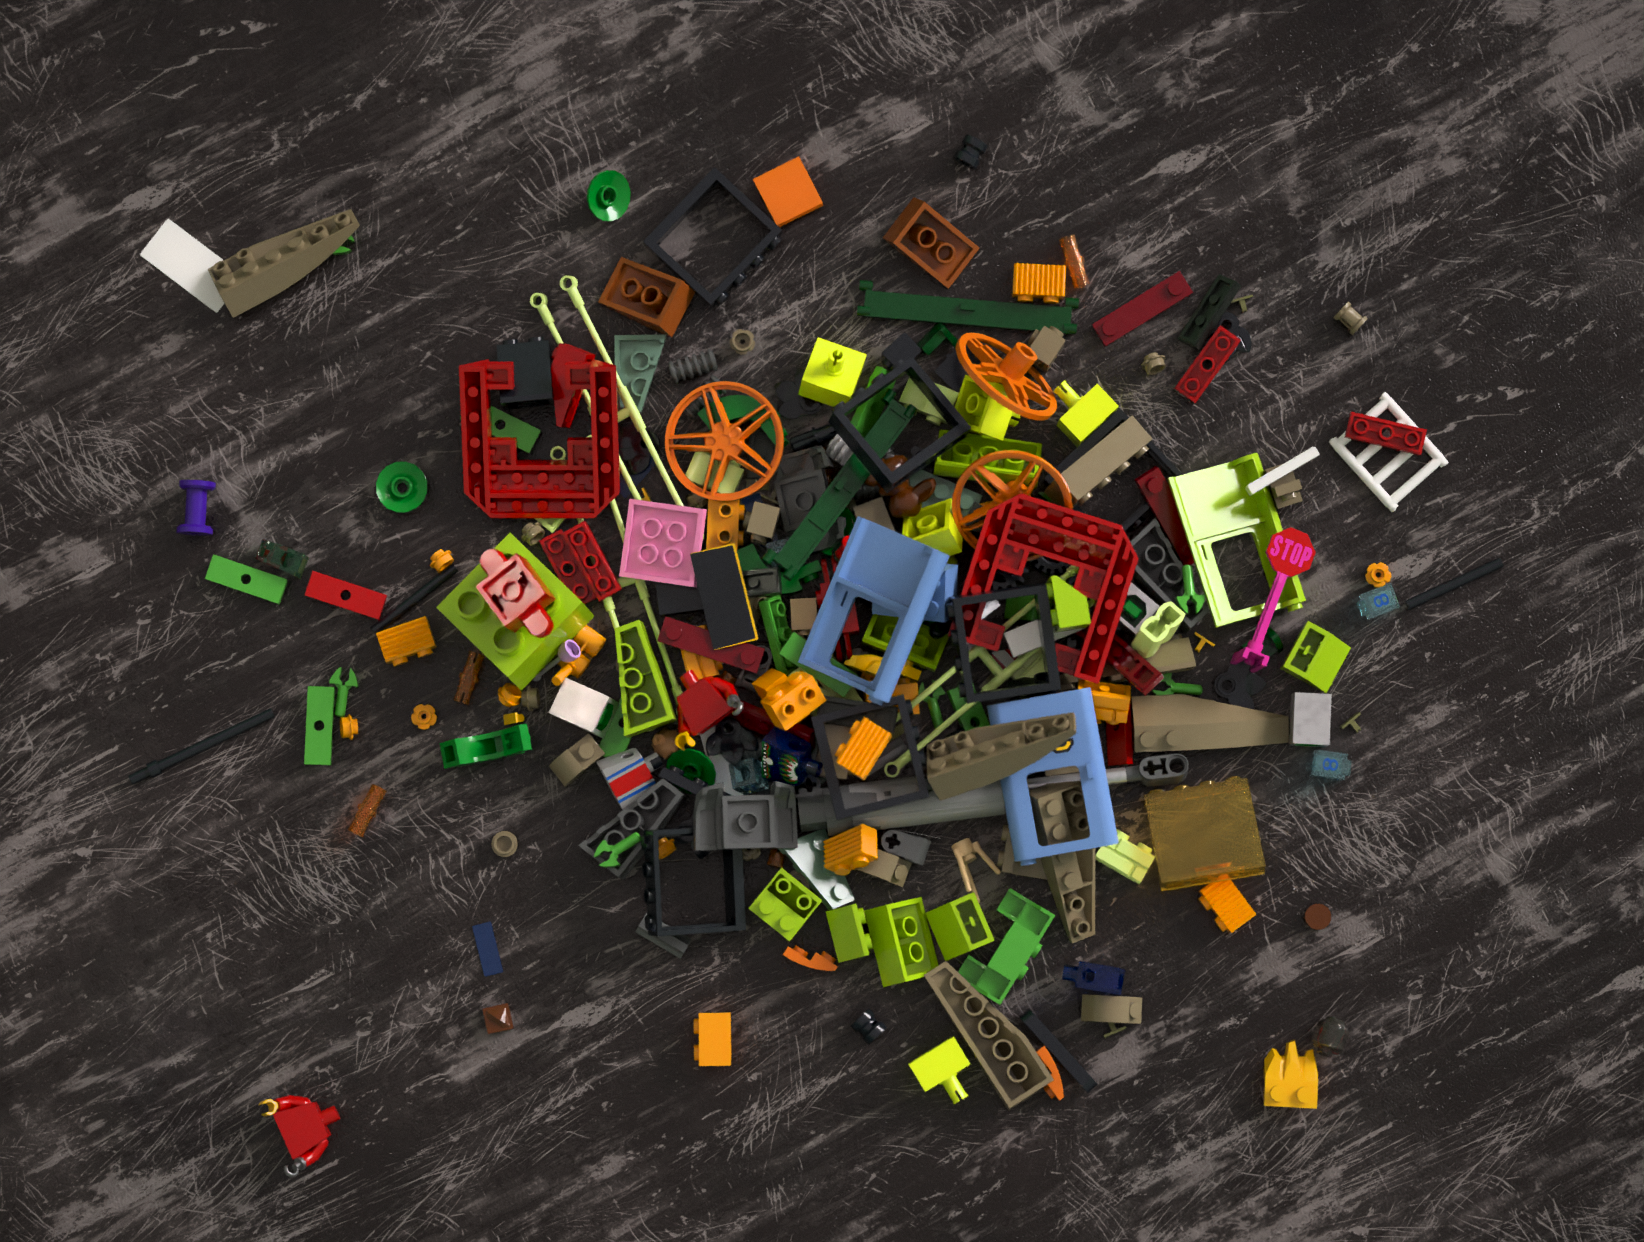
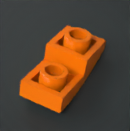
(819, 962)
(1054, 1088)

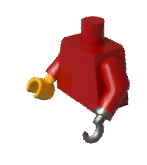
(703, 706)
(302, 1128)

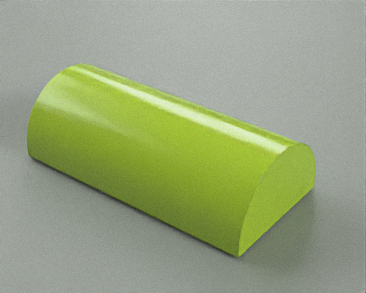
(974, 446)

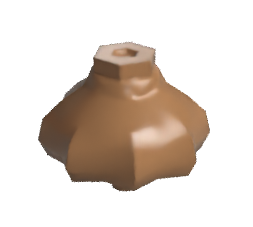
(664, 742)

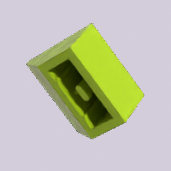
(1068, 606)
(1315, 657)
(785, 904)
(959, 926)
(848, 933)

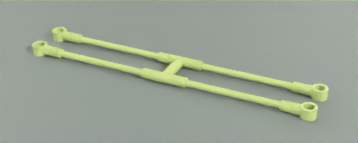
(630, 408)
(642, 591)
(1000, 674)

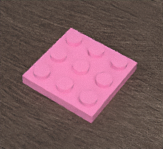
(661, 541)

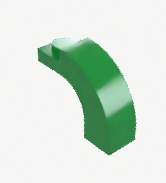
(737, 407)
(750, 560)
(486, 747)

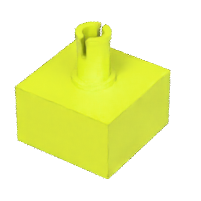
(831, 373)
(983, 412)
(1084, 412)
(936, 528)
(941, 1067)

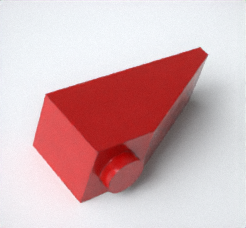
(566, 400)

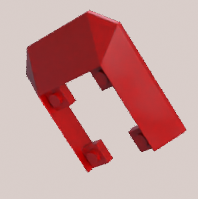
(539, 487)
(1069, 536)

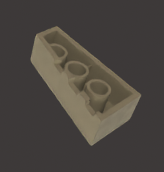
(1101, 462)

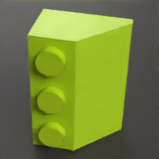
(925, 650)
(901, 941)

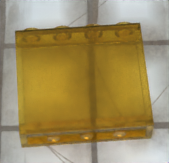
(1204, 833)

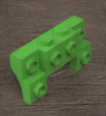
(1014, 950)

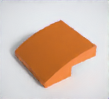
(788, 192)

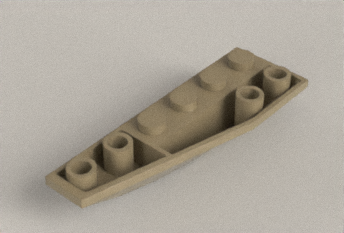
(279, 262)
(993, 752)
(1062, 818)

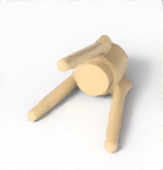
(965, 854)

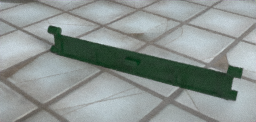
(966, 311)
(840, 490)

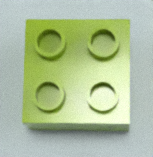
(519, 652)

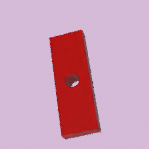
(1218, 351)
(1369, 430)
(561, 555)
(600, 575)
(331, 589)
(1120, 742)

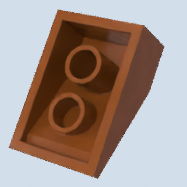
(931, 242)
(647, 296)

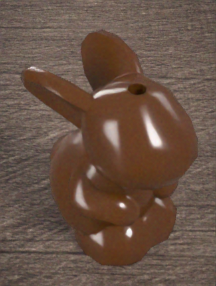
(904, 499)

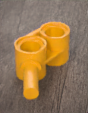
(590, 644)

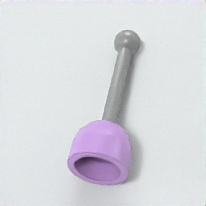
(567, 652)

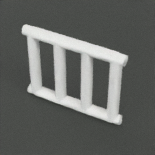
(1373, 482)

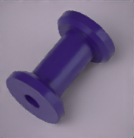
(196, 507)

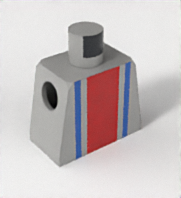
(629, 774)

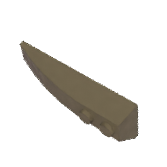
(1170, 658)
(1196, 723)
(992, 1039)

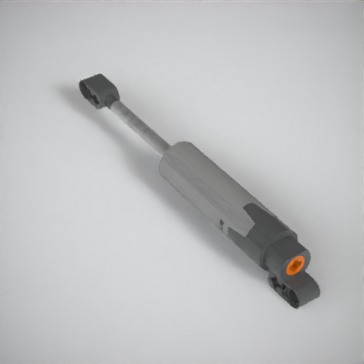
(817, 810)

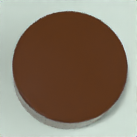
(1317, 916)

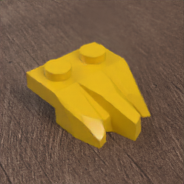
(870, 663)
(1290, 1078)

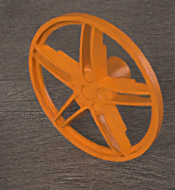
(1009, 372)
(724, 441)
(1004, 492)

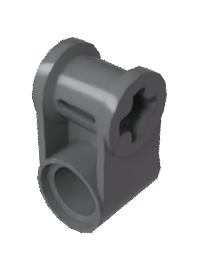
(741, 682)
(909, 846)

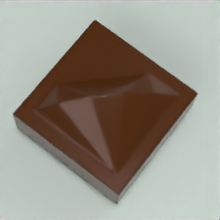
(498, 1018)

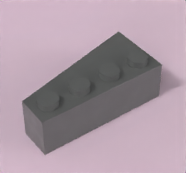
(1161, 572)
(648, 812)

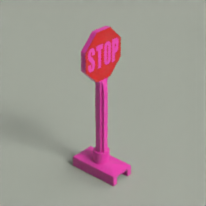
(1289, 555)

